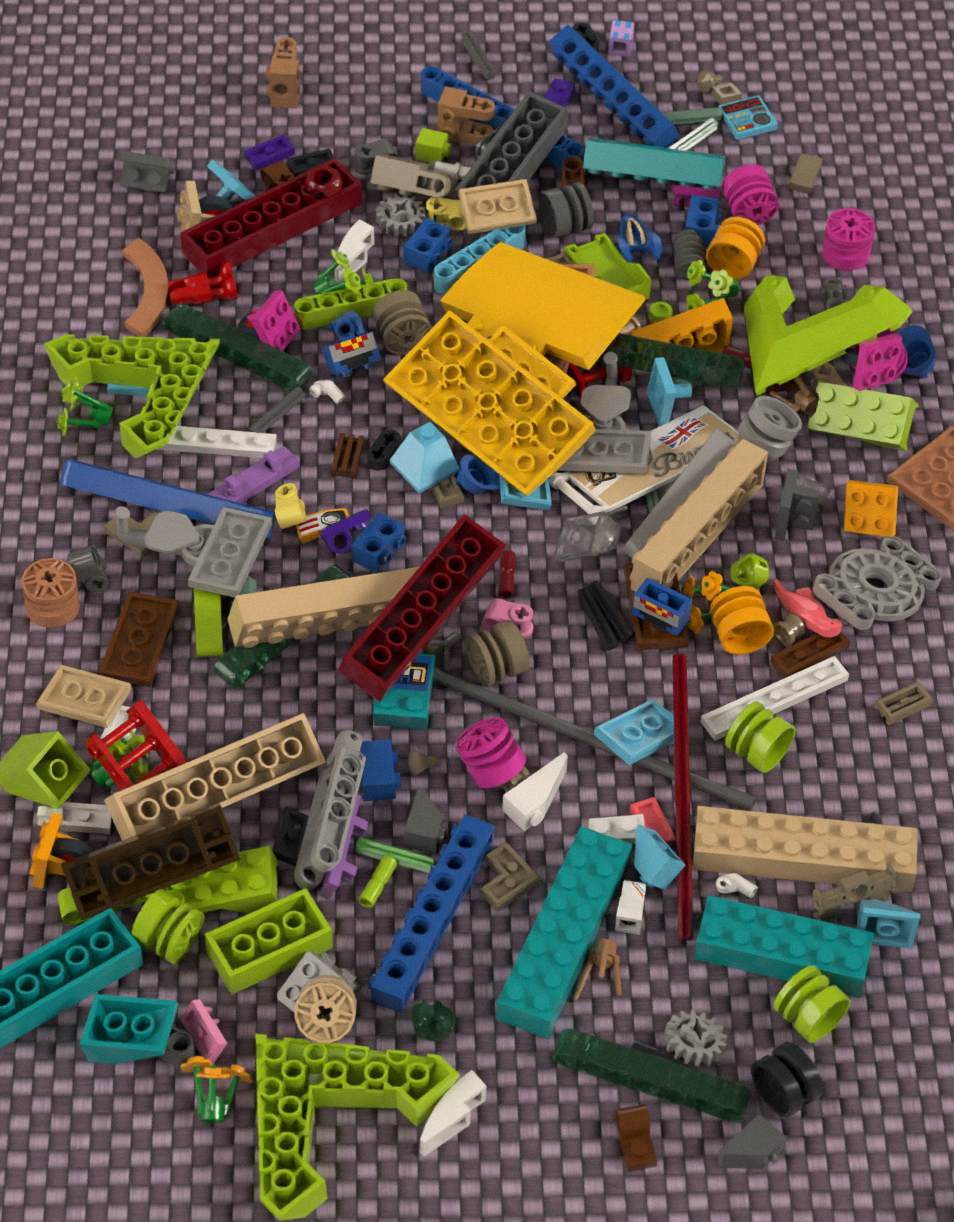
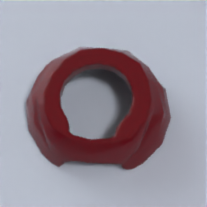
(331, 187)

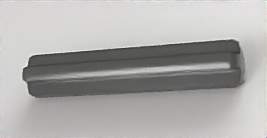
(478, 55)
(277, 411)

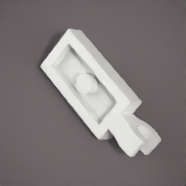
(79, 817)

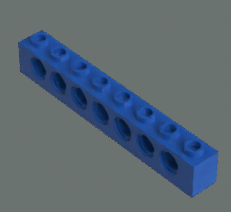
(623, 97)
(396, 992)

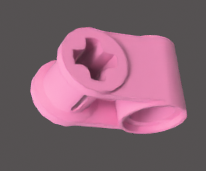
(502, 610)

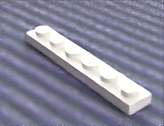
(221, 442)
(778, 695)

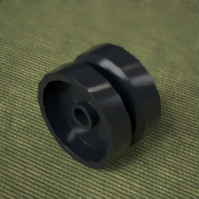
(787, 1079)

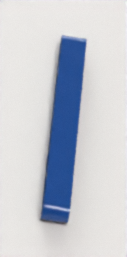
(433, 84)
(151, 493)

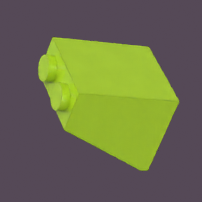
(42, 769)

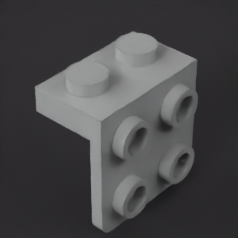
(310, 967)

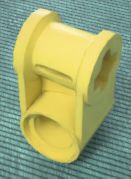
(448, 212)
(289, 508)

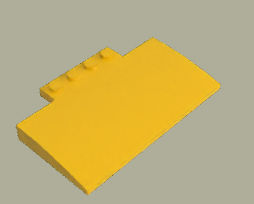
(542, 304)
(494, 399)

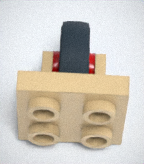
(197, 209)

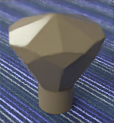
(707, 80)
(419, 762)

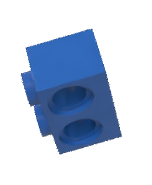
(703, 216)
(427, 245)
(378, 543)

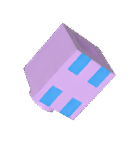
(621, 38)

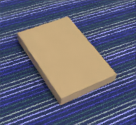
(497, 206)
(84, 696)

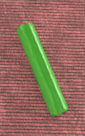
(402, 856)

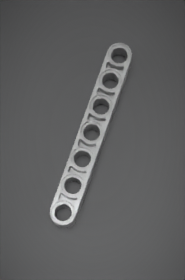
(702, 464)

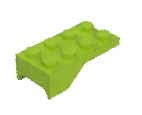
(611, 264)
(863, 415)
(236, 886)

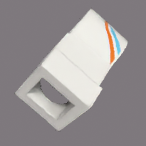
(630, 907)

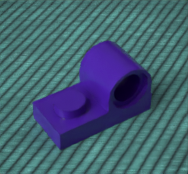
(356, 522)

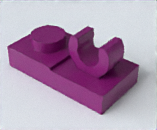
(685, 191)

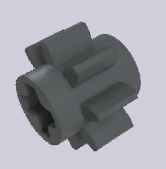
(833, 289)

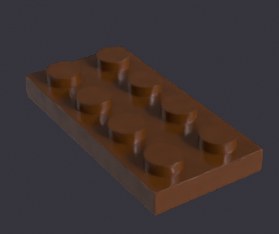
(648, 635)
(139, 638)

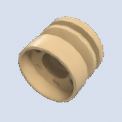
(332, 993)

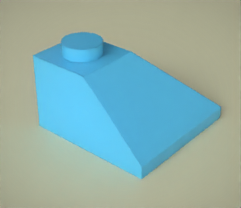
(424, 458)
(888, 922)

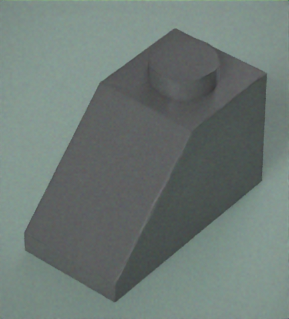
(425, 825)
(753, 1146)

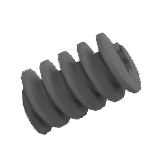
(687, 248)

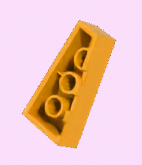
(699, 328)

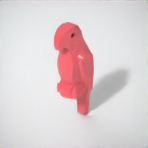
(808, 610)

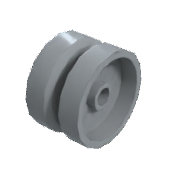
(770, 425)

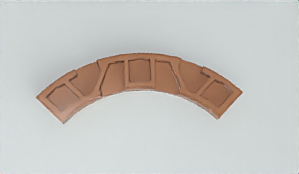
(155, 287)

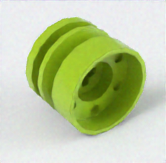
(760, 737)
(167, 926)
(811, 1004)

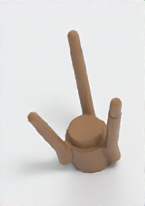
(803, 398)
(604, 957)

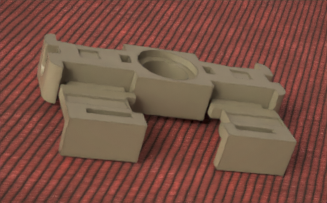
(869, 887)

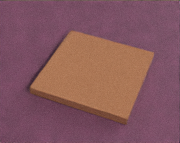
(929, 478)

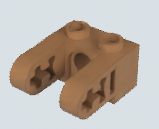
(284, 75)
(456, 107)

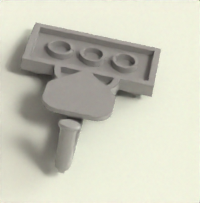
(611, 445)
(218, 552)

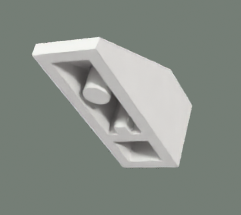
(531, 798)

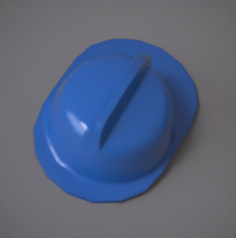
(919, 350)
(477, 476)

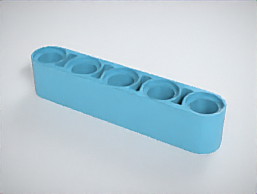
(452, 268)

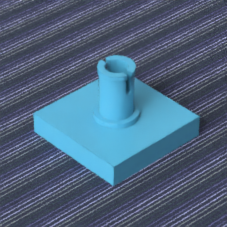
(231, 184)
(663, 392)

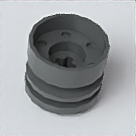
(566, 210)

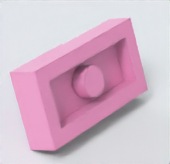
(203, 1030)

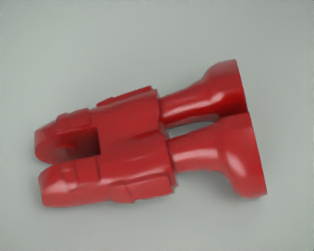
(201, 289)

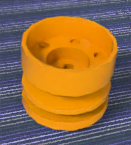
(735, 247)
(741, 620)

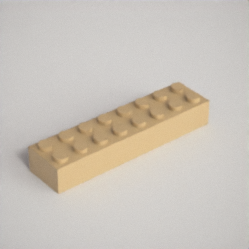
(701, 517)
(313, 608)
(217, 777)
(801, 847)

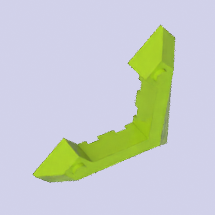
(786, 351)
(164, 365)
(306, 1075)

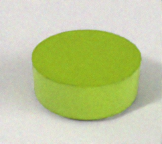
(659, 311)

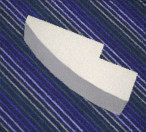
(355, 246)
(452, 1112)

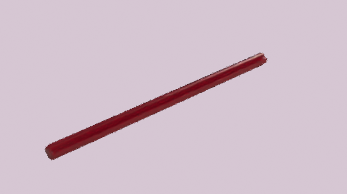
(682, 797)

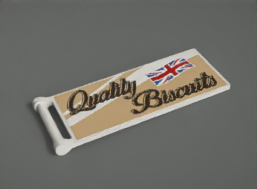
(669, 454)

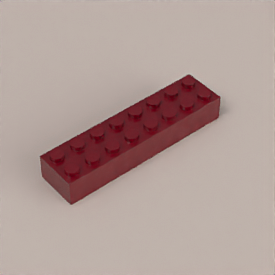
(267, 220)
(421, 608)

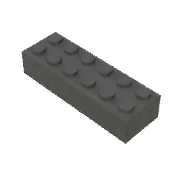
(519, 143)

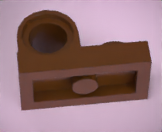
(634, 1137)

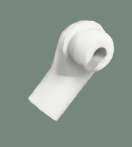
(327, 387)
(733, 883)

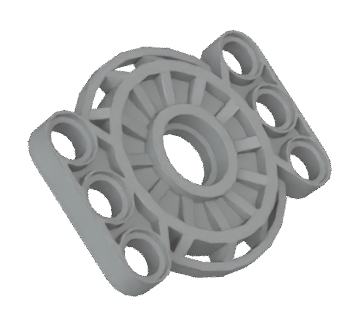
(876, 603)

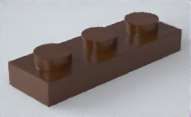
(808, 653)

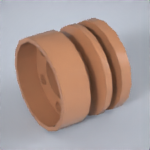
(50, 592)

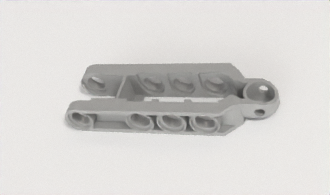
(325, 830)

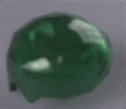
(433, 1021)

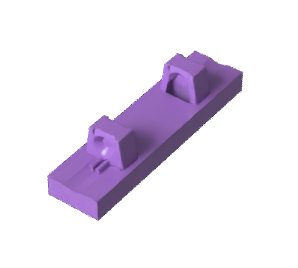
(258, 476)
(344, 871)

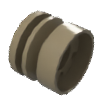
(401, 321)
(497, 653)

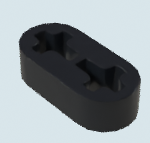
(587, 34)
(379, 447)

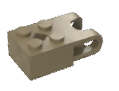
(410, 177)

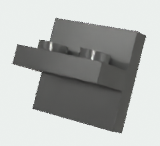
(145, 171)
(796, 506)

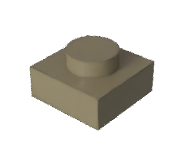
(726, 93)

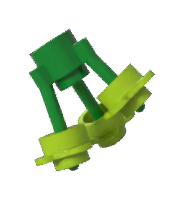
(118, 751)

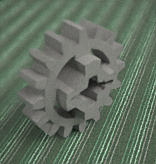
(402, 213)
(695, 1038)

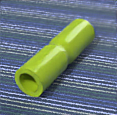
(376, 884)

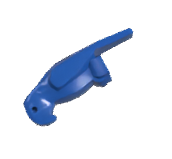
(347, 325)

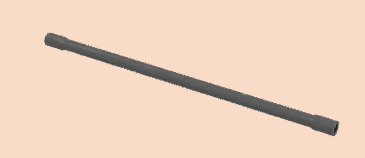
(731, 796)

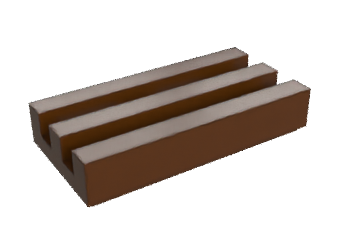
(350, 441)

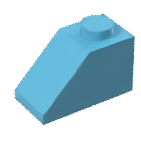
(655, 859)

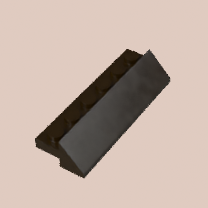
(150, 861)

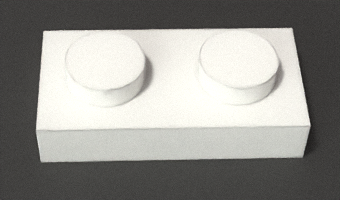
(618, 827)

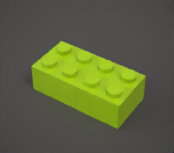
(268, 940)

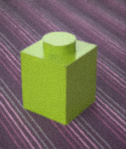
(432, 146)

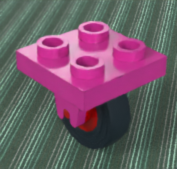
(272, 322)
(874, 361)

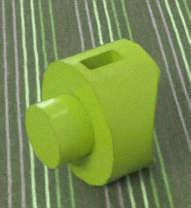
(752, 569)

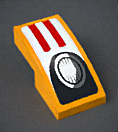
(309, 529)

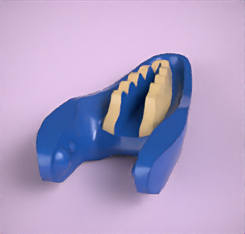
(637, 237)

